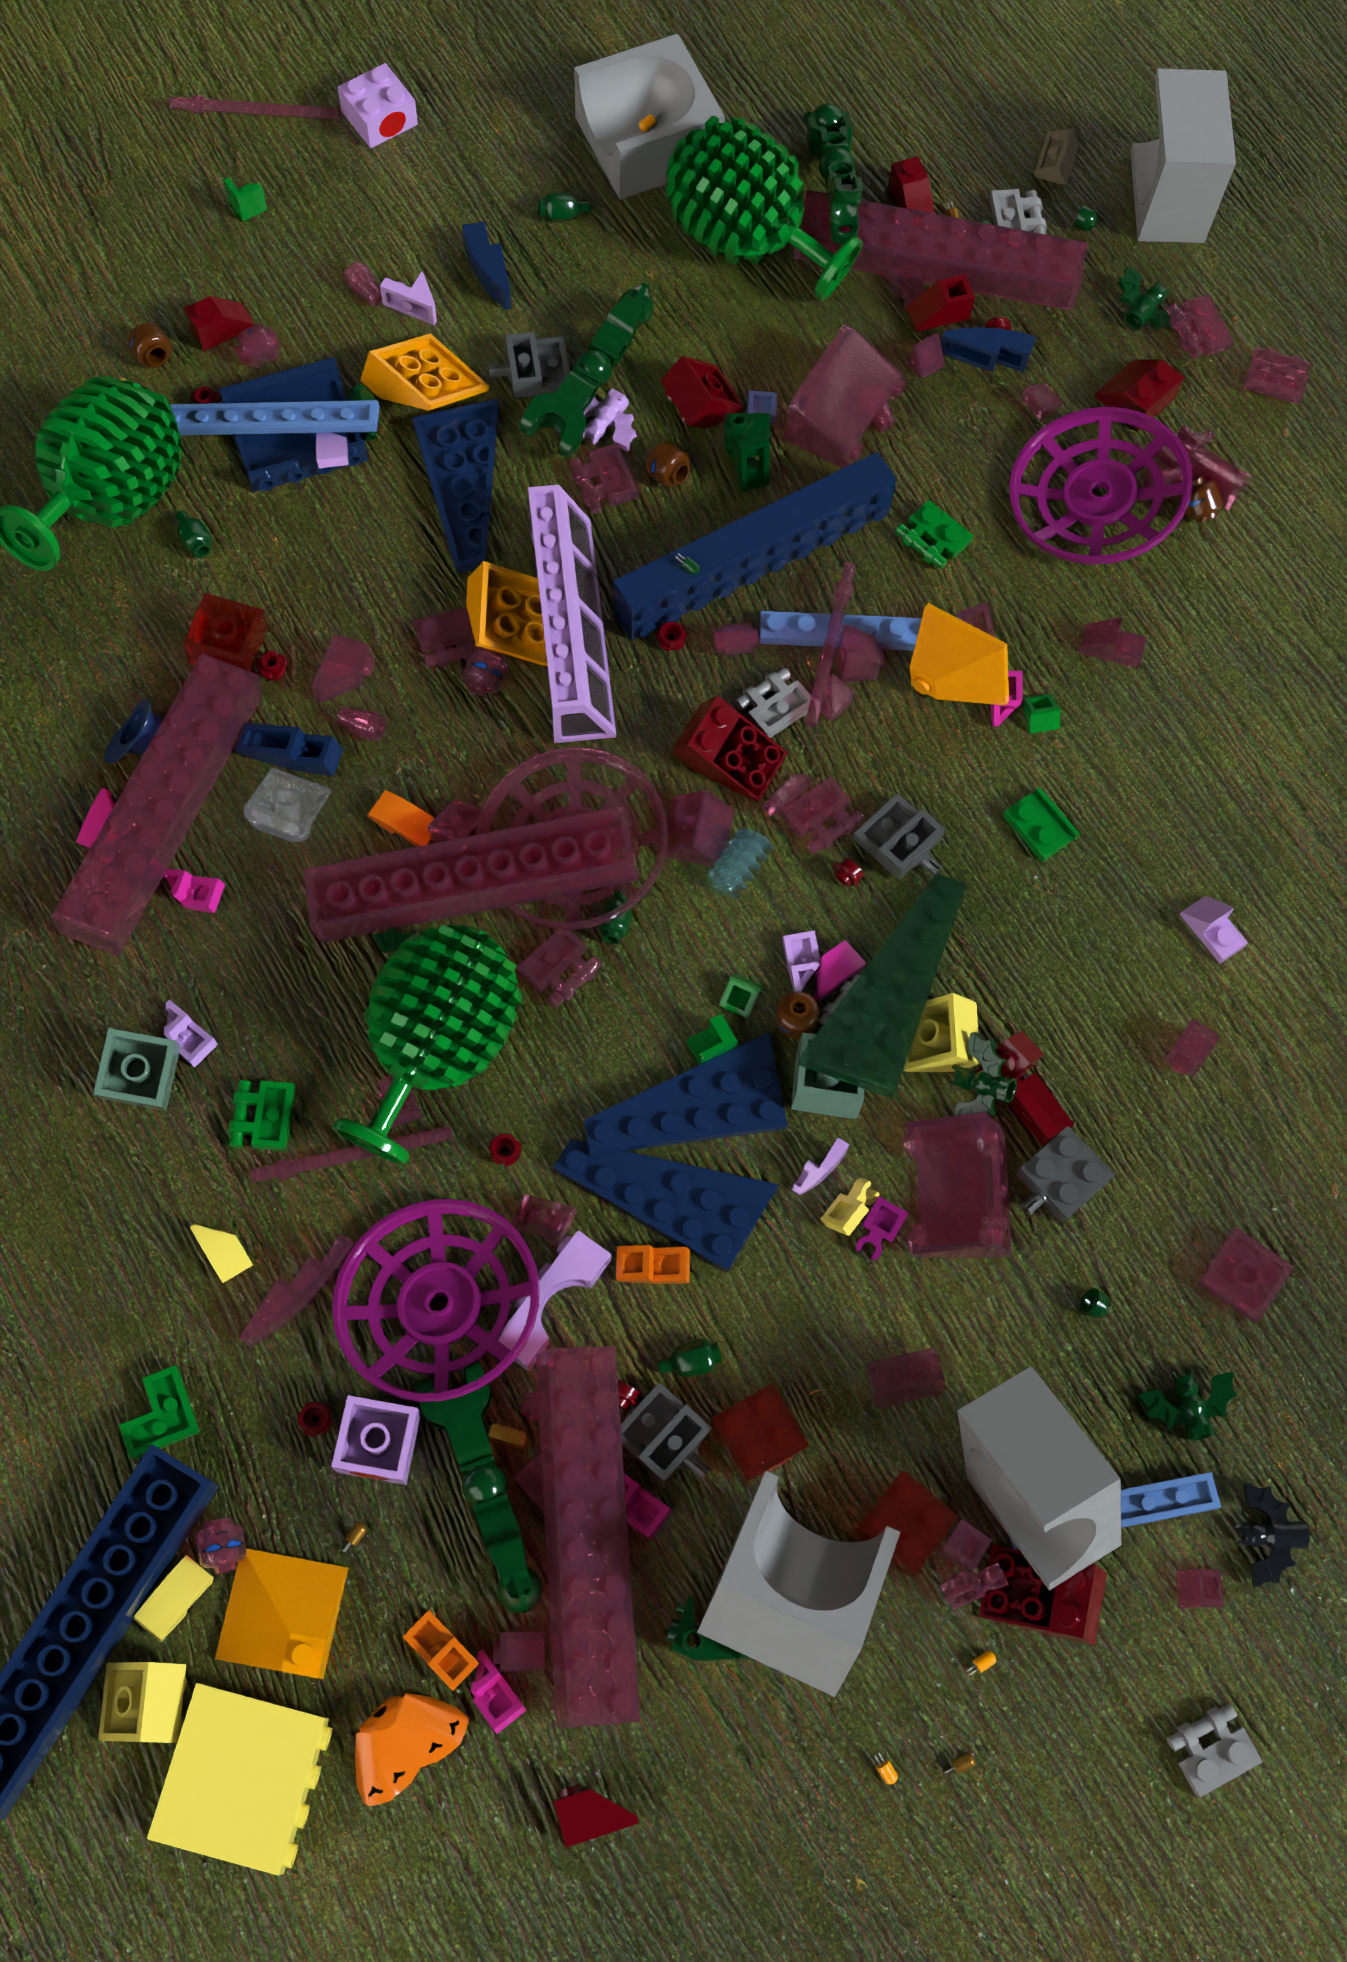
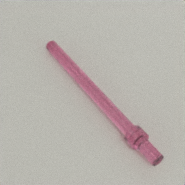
(199, 105)
(842, 594)
(286, 1167)

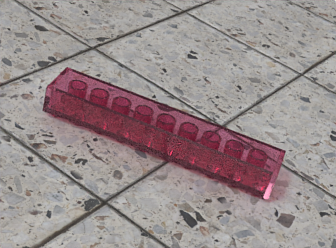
(939, 247)
(158, 805)
(471, 874)
(586, 1538)

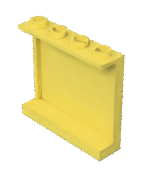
(240, 1780)

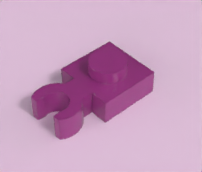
(883, 1223)

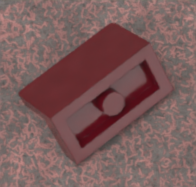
(1039, 1110)

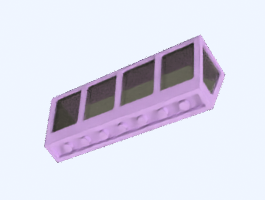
(571, 617)

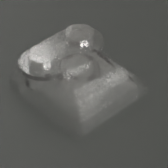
(285, 805)

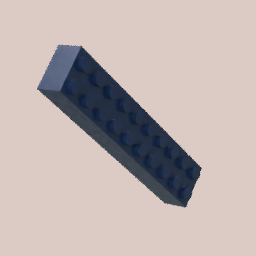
(754, 546)
(93, 1611)

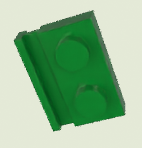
(1040, 824)

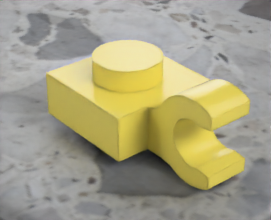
(849, 1210)

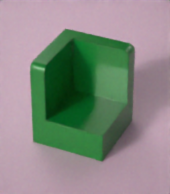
(247, 200)
(712, 1041)

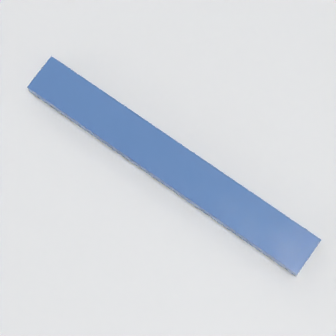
(277, 417)

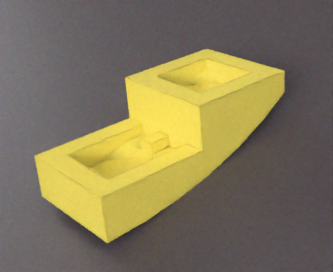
(173, 1598)

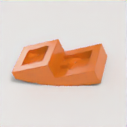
(401, 817)
(653, 1265)
(440, 1650)

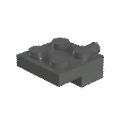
(533, 364)
(901, 837)
(1063, 1176)
(665, 1435)

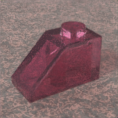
(858, 655)
(342, 668)

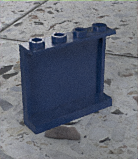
(290, 457)

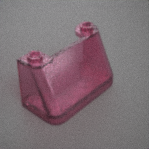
(842, 398)
(960, 1187)

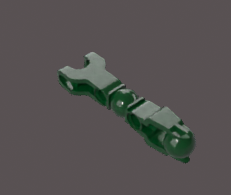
(831, 141)
(592, 369)
(486, 1489)

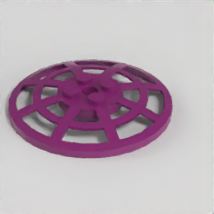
(1097, 474)
(425, 1285)

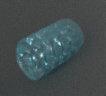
(736, 861)

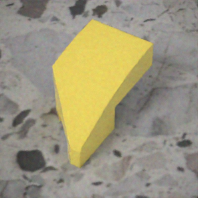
(222, 1251)

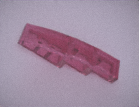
(288, 1300)

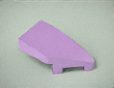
(331, 450)
(801, 957)
(193, 1040)
(813, 1174)

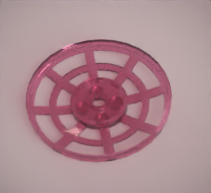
(574, 786)

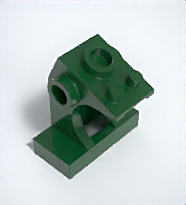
(747, 437)
(706, 1648)

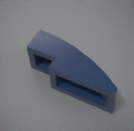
(487, 262)
(988, 346)
(290, 748)

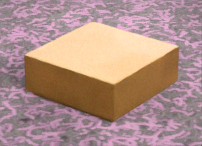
(507, 1436)

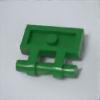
(938, 529)
(272, 1115)

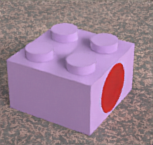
(377, 105)
(376, 1440)

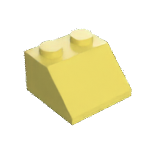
(943, 1035)
(142, 1702)

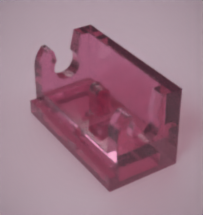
(905, 1378)

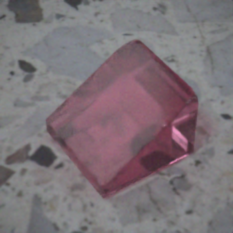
(927, 356)
(1041, 400)
(836, 697)
(1200, 1588)

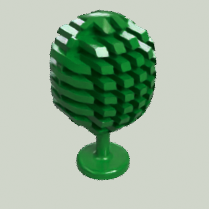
(746, 199)
(100, 459)
(434, 1021)

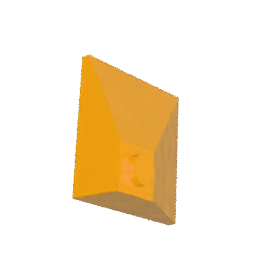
(420, 374)
(506, 612)
(958, 661)
(282, 1614)

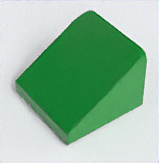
(1041, 713)
(740, 995)

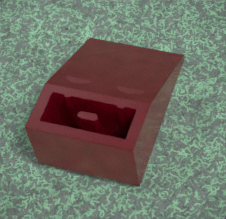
(729, 749)
(1065, 1612)

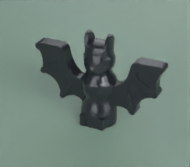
(1277, 1534)

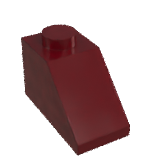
(910, 185)
(217, 320)
(589, 1815)

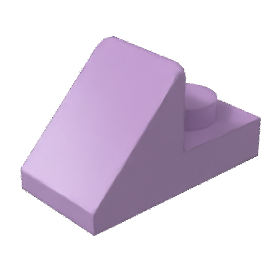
(410, 301)
(1211, 925)

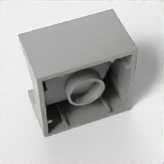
(622, 91)
(1189, 166)
(1041, 1477)
(797, 1595)

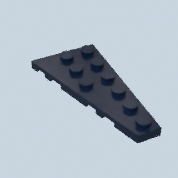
(459, 462)
(714, 1100)
(683, 1202)

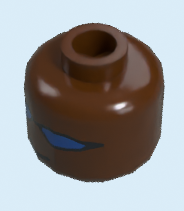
(150, 345)
(668, 465)
(1204, 500)
(796, 1014)

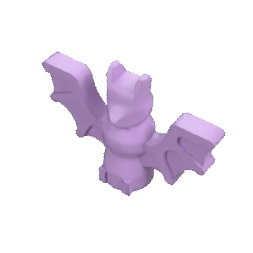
(610, 414)

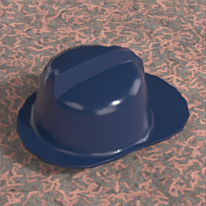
(134, 734)

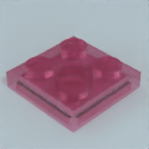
(1245, 1275)

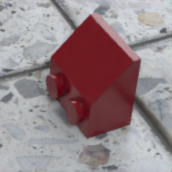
(1142, 387)
(700, 392)

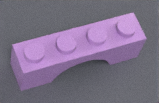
(578, 1264)

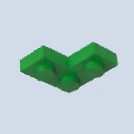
(171, 1415)

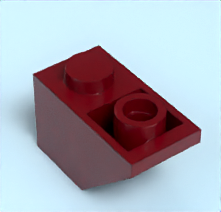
(942, 304)
(1020, 1056)

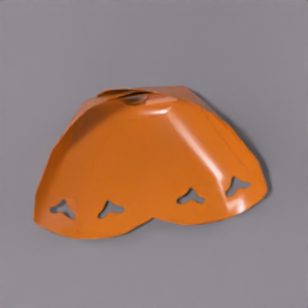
(402, 1743)

